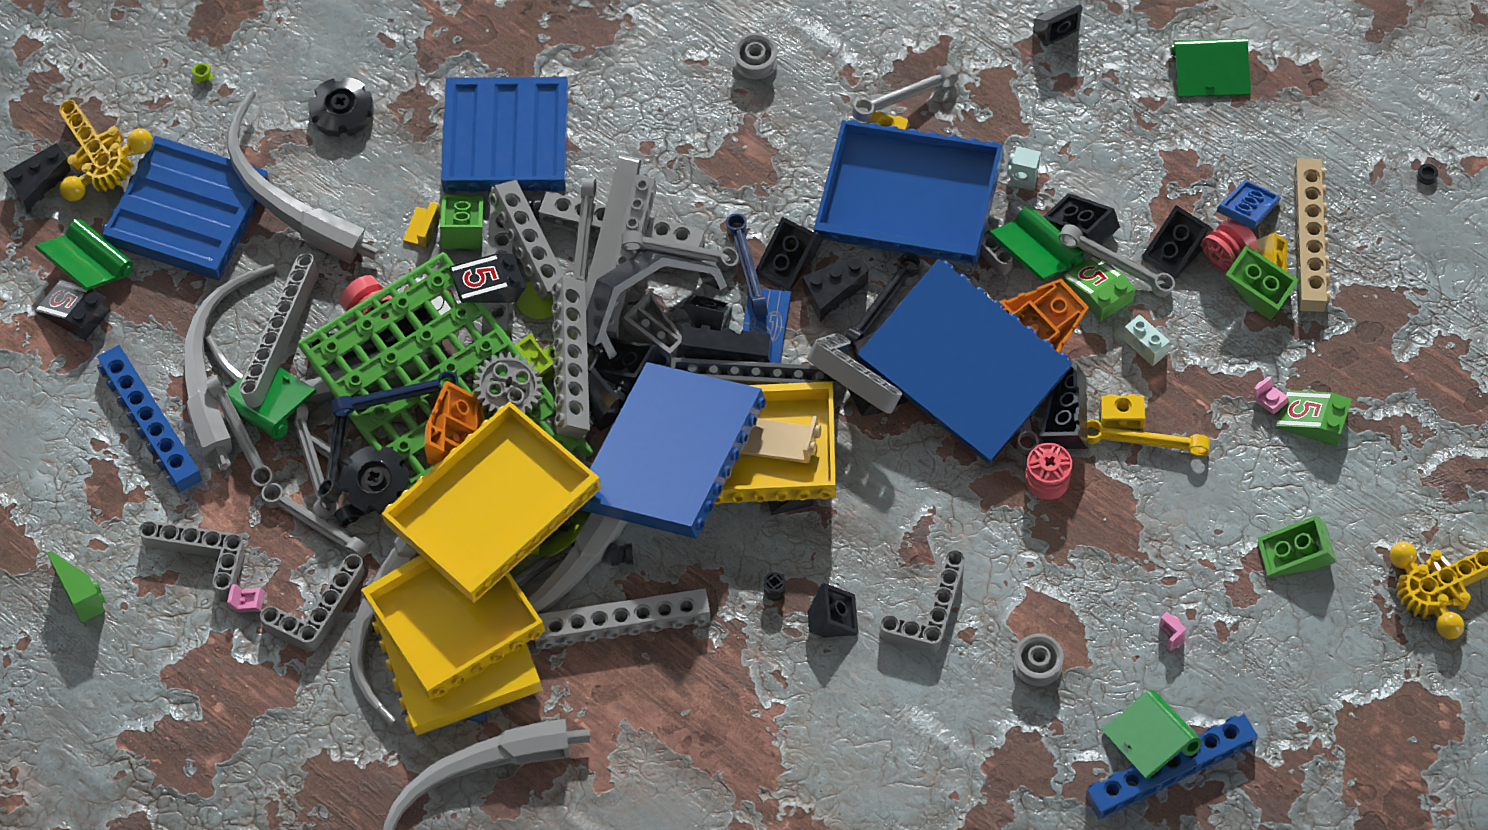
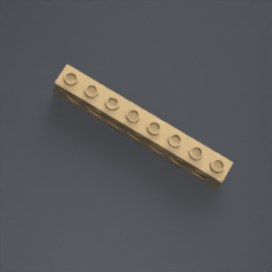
(1310, 298)

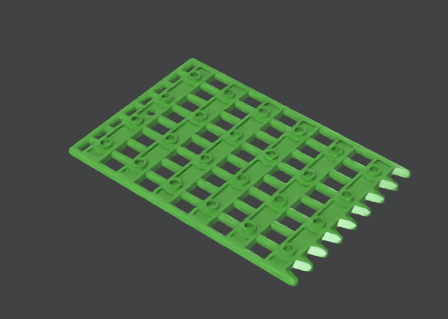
(410, 349)

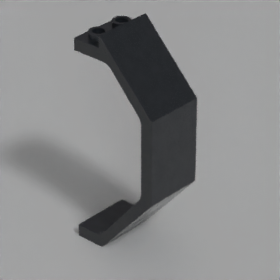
(624, 276)

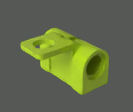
(541, 358)

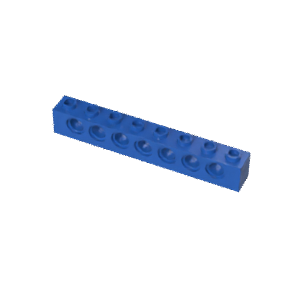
(116, 360)
(1105, 805)

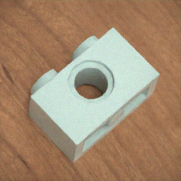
(1024, 168)
(1146, 340)

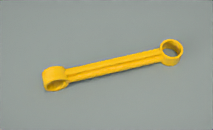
(1196, 444)

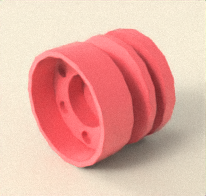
(1227, 243)
(359, 291)
(1048, 471)

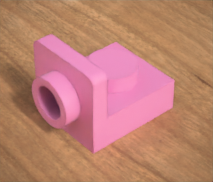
(1269, 396)

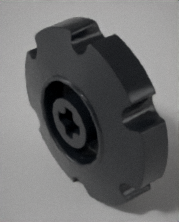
(341, 107)
(366, 466)

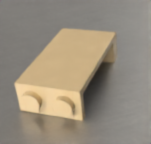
(783, 440)

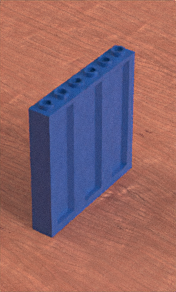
(505, 133)
(183, 209)

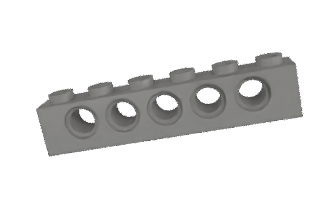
(514, 209)

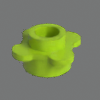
(201, 68)

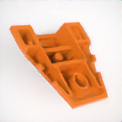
(1050, 310)
(451, 421)

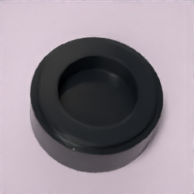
(1427, 174)

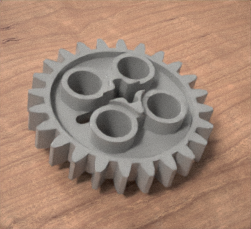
(513, 369)

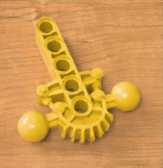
(100, 156)
(1411, 592)

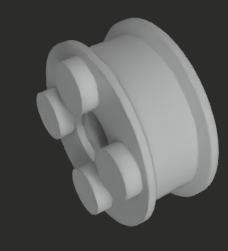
(755, 56)
(1038, 673)

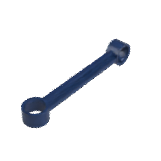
(757, 298)
(346, 405)

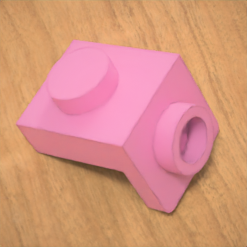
(245, 599)
(1174, 628)

